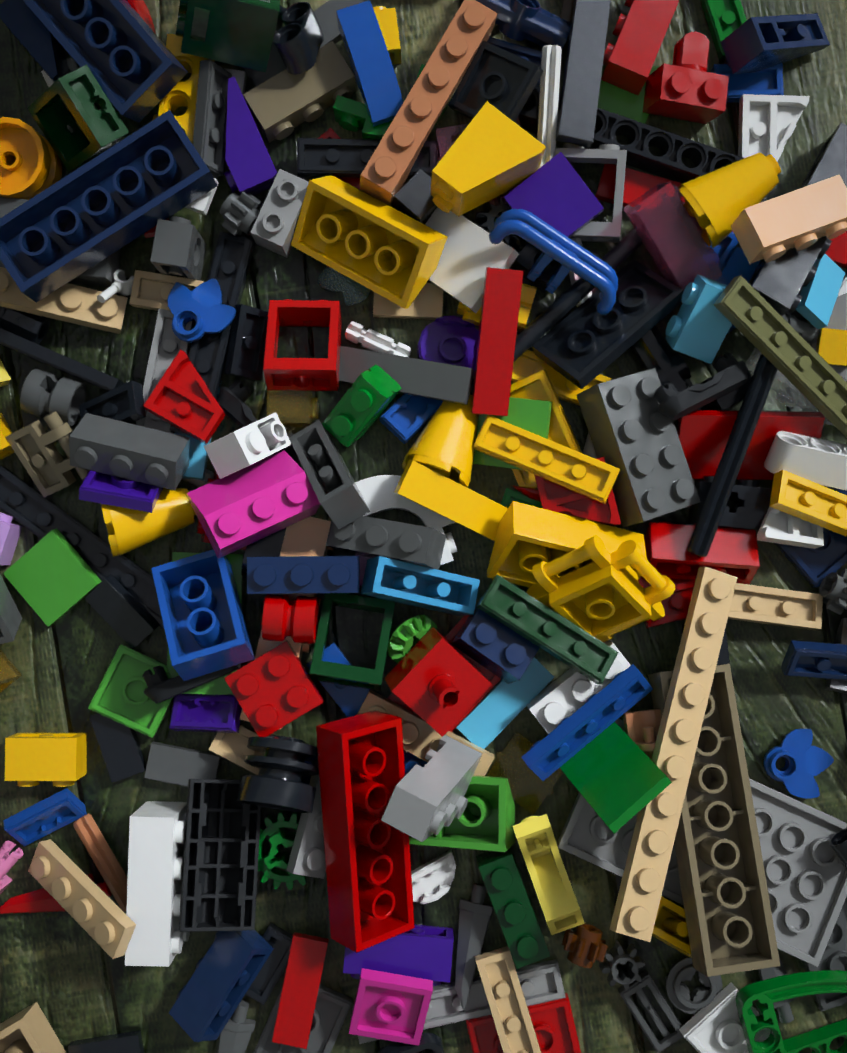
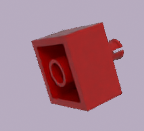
(437, 681)

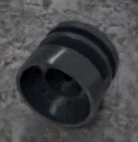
(279, 774)

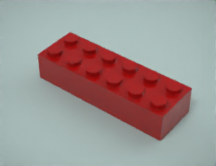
(363, 855)

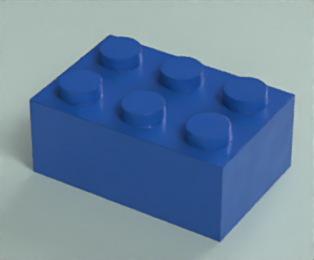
(201, 614)

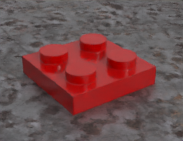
(274, 689)

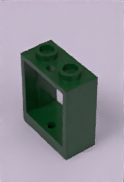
(101, 127)
(348, 674)

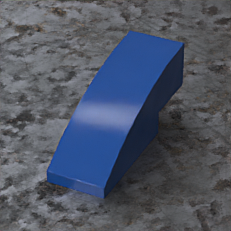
(370, 61)

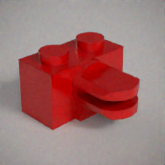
(686, 87)

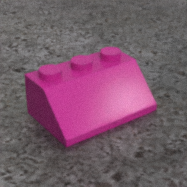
(253, 503)

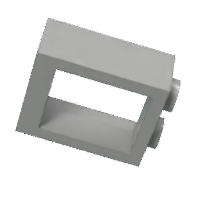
(604, 154)

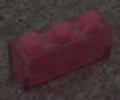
(672, 236)

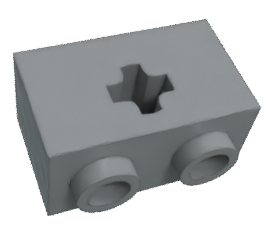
(280, 213)

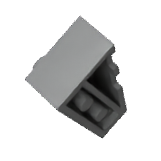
(434, 793)

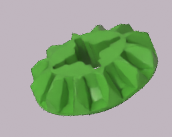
(402, 638)

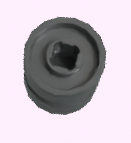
(45, 394)

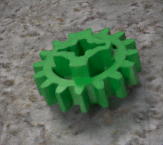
(271, 859)

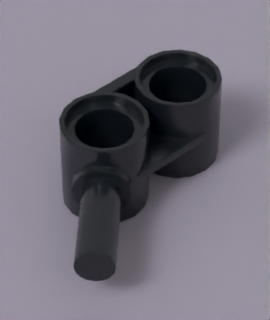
(299, 38)

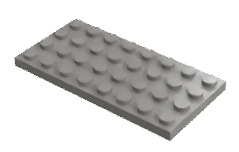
(800, 866)

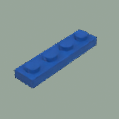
(587, 722)

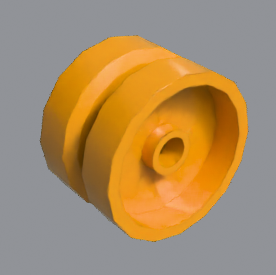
(26, 160)

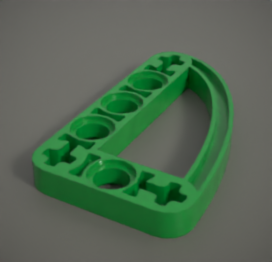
(784, 988)

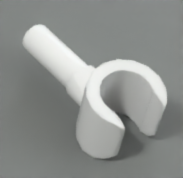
(119, 286)

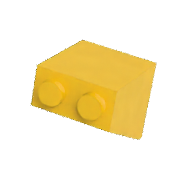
(484, 162)

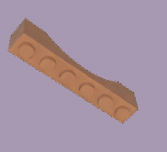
(426, 100)

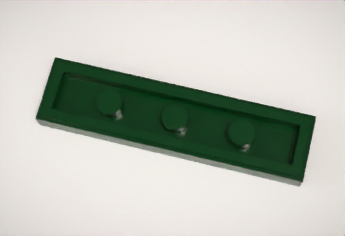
(547, 629)

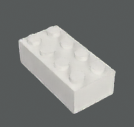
(155, 883)

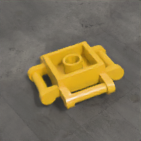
(604, 593)

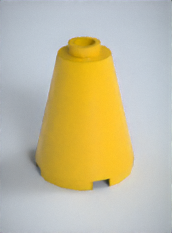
(724, 193)
(447, 442)
(135, 528)

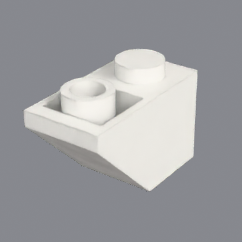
(247, 445)

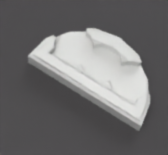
(433, 878)

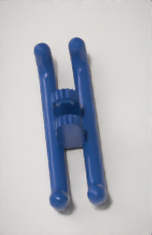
(561, 249)

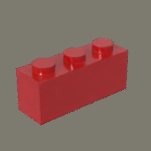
(637, 43)
(731, 551)

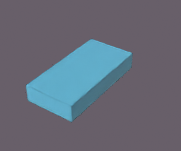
(821, 292)

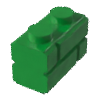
(361, 405)

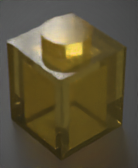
(293, 407)

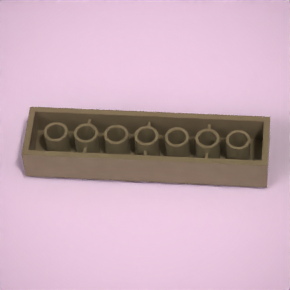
(720, 844)

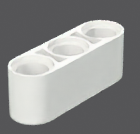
(809, 458)

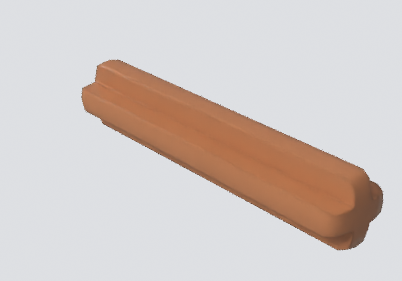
(103, 858)

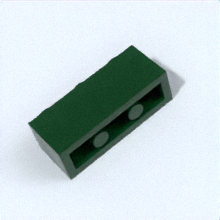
(512, 907)

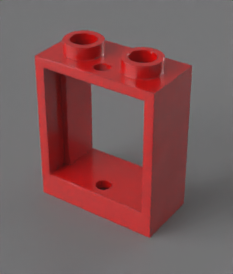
(303, 373)

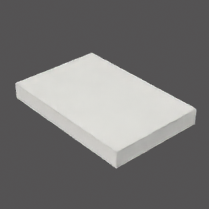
(466, 258)

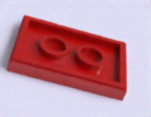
(551, 1022)

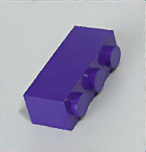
(415, 953)

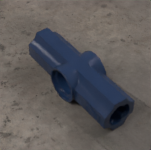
(528, 21)

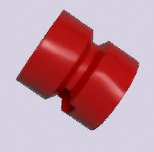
(290, 618)

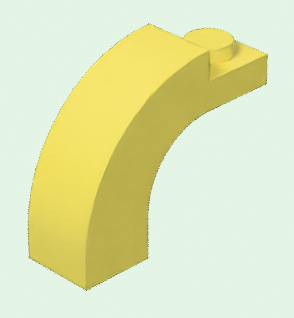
(548, 874)

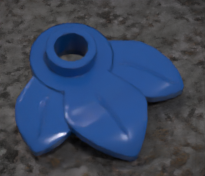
(199, 305)
(801, 763)

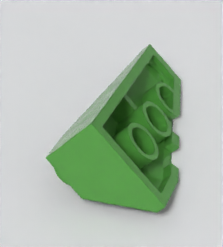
(485, 821)

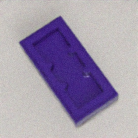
(205, 713)

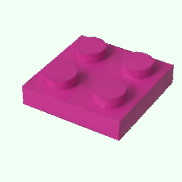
(390, 1006)

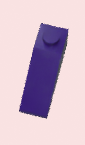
(245, 151)

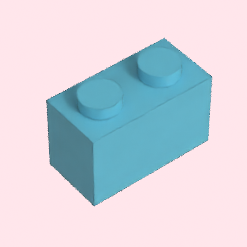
(699, 324)

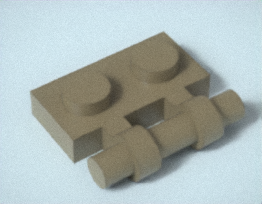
(42, 458)

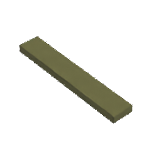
(785, 350)

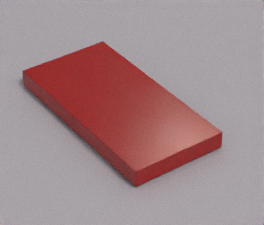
(707, 433)

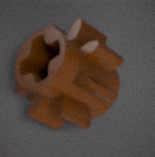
(584, 945)

